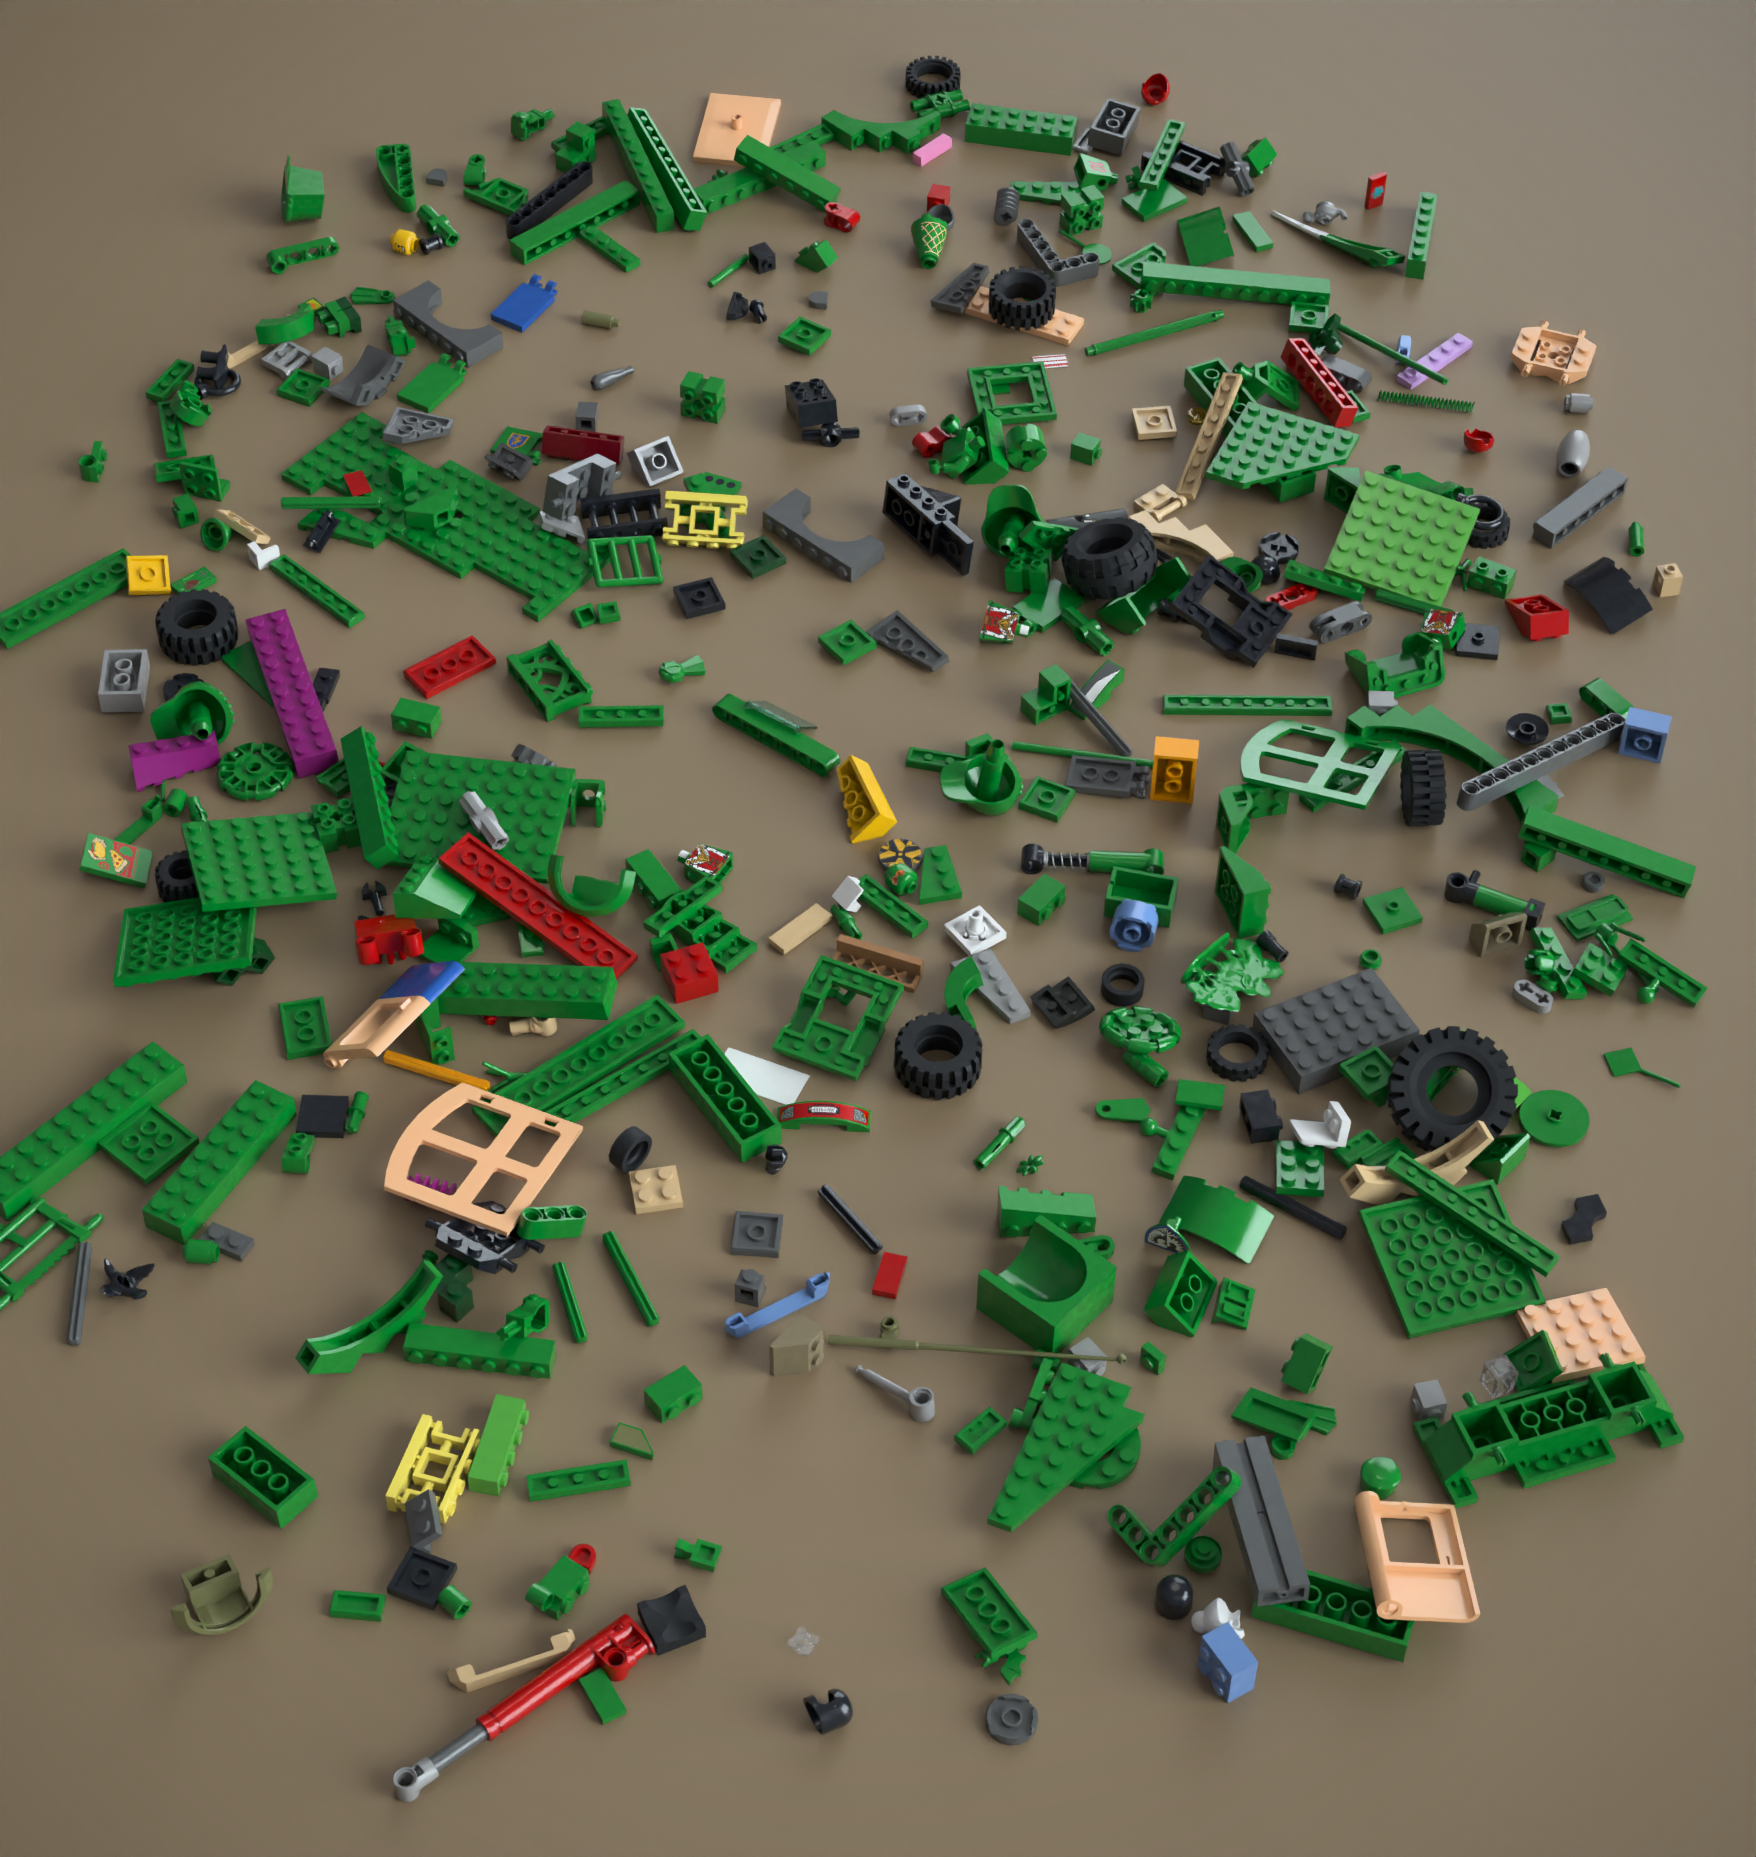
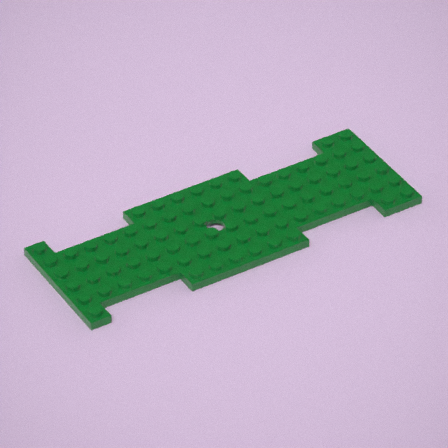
(491, 536)

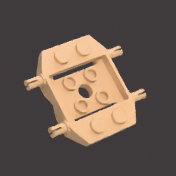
(1553, 345)

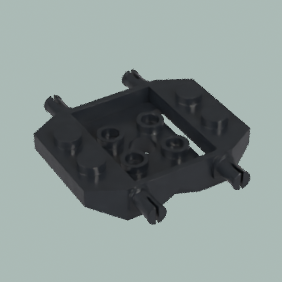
(481, 1246)

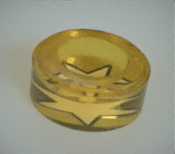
(1196, 415)

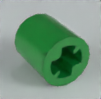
(175, 802)
(454, 1602)

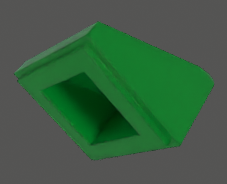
(584, 615)

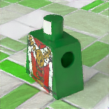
(1001, 625)
(1443, 626)
(706, 862)

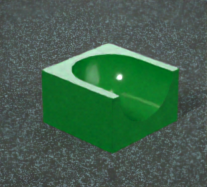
(1048, 1289)

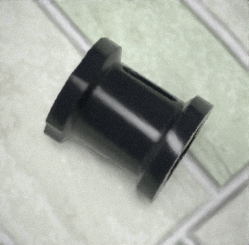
(431, 243)
(1348, 886)

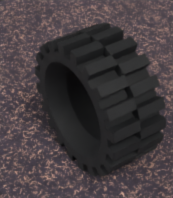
(1022, 284)
(1423, 787)

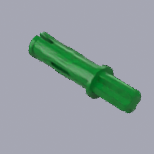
(1005, 1136)

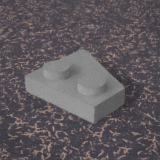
(567, 526)

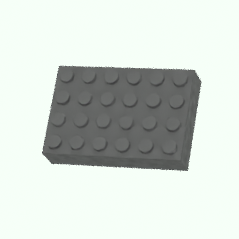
(1331, 1025)

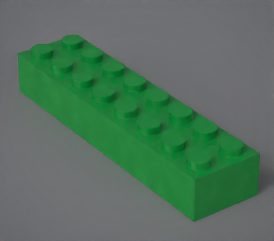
(531, 991)
(219, 1162)

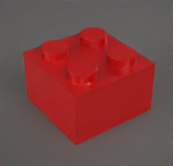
(689, 973)

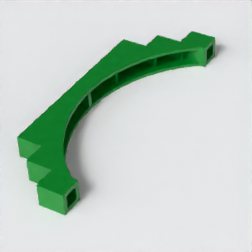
(1437, 731)

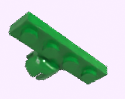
(698, 484)
(1552, 961)

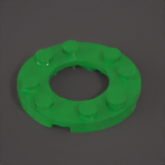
(1115, 1467)

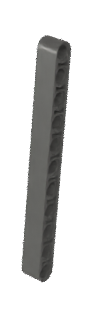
(1540, 761)

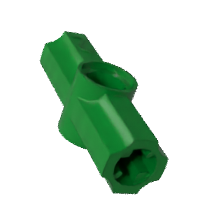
(438, 224)
(1087, 631)

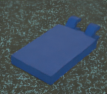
(525, 304)

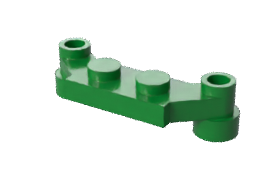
(1047, 1367)

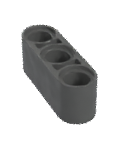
(1347, 374)

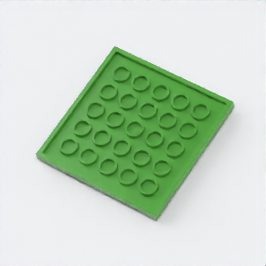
(1401, 539)

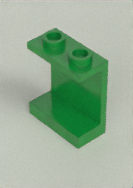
(437, 1043)

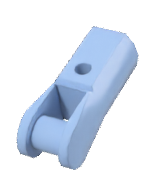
(1404, 346)

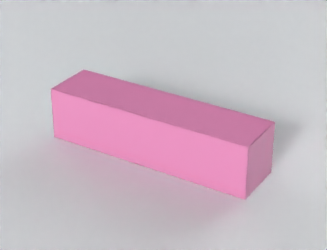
(932, 150)

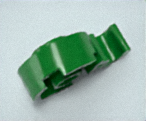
(188, 406)

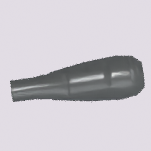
(608, 378)

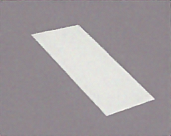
(768, 1078)

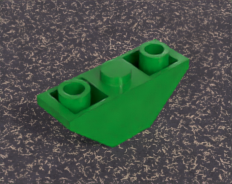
(432, 511)

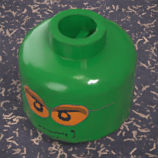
(901, 879)

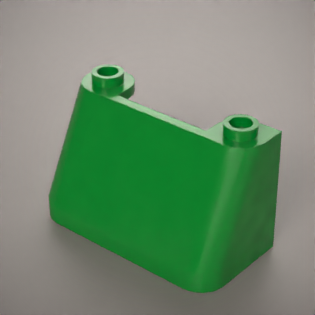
(1404, 673)

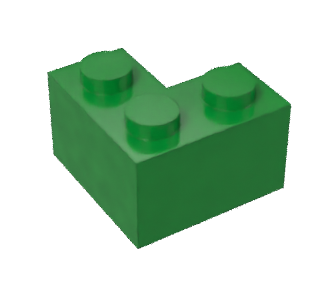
(579, 147)
(1049, 697)

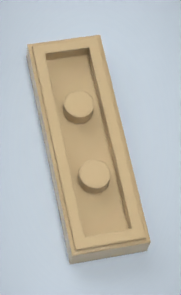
(242, 526)
(800, 929)

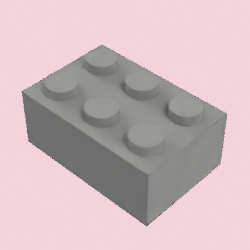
(124, 680)

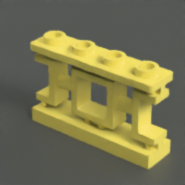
(706, 502)
(417, 1458)

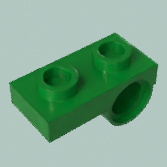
(92, 465)
(297, 1153)

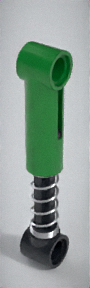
(1035, 859)

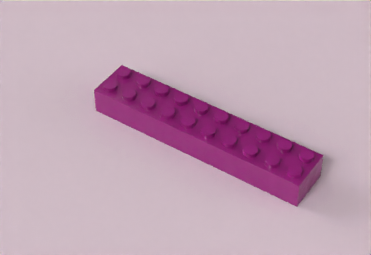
(292, 693)

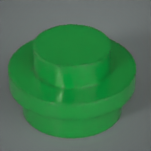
(1370, 959)
(1547, 983)

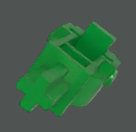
(526, 123)
(398, 337)
(527, 1318)

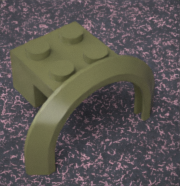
(219, 1598)

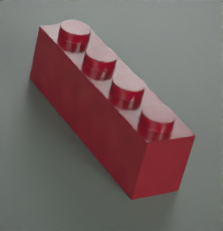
(581, 444)

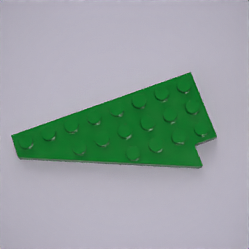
(1071, 1431)

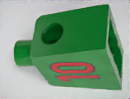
(1093, 172)

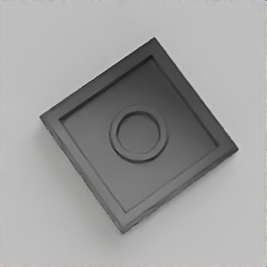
(757, 1234)

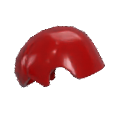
(1478, 441)

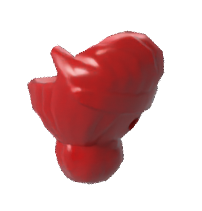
(1157, 86)

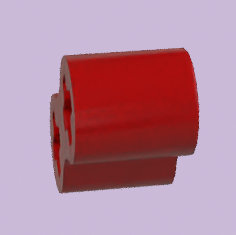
(930, 442)

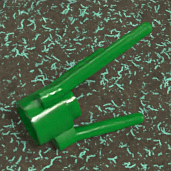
(1607, 935)

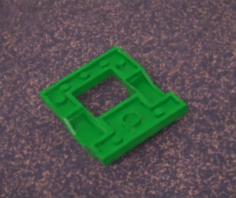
(830, 1045)

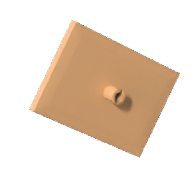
(729, 121)

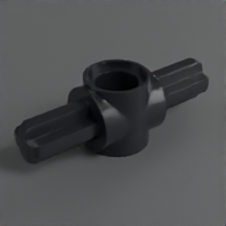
(830, 434)

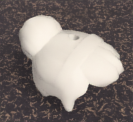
(1214, 1616)

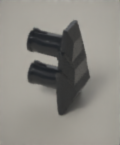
(219, 374)

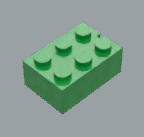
(1143, 887)

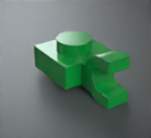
(701, 1555)

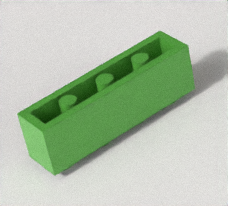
(497, 1445)

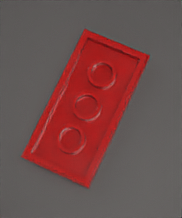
(449, 667)

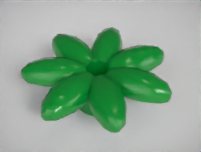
(1031, 1165)

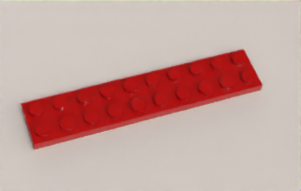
(535, 906)

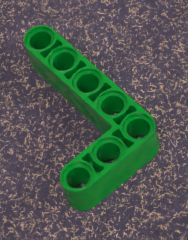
(1177, 1520)

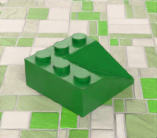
(1242, 894)

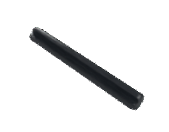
(1293, 1207)

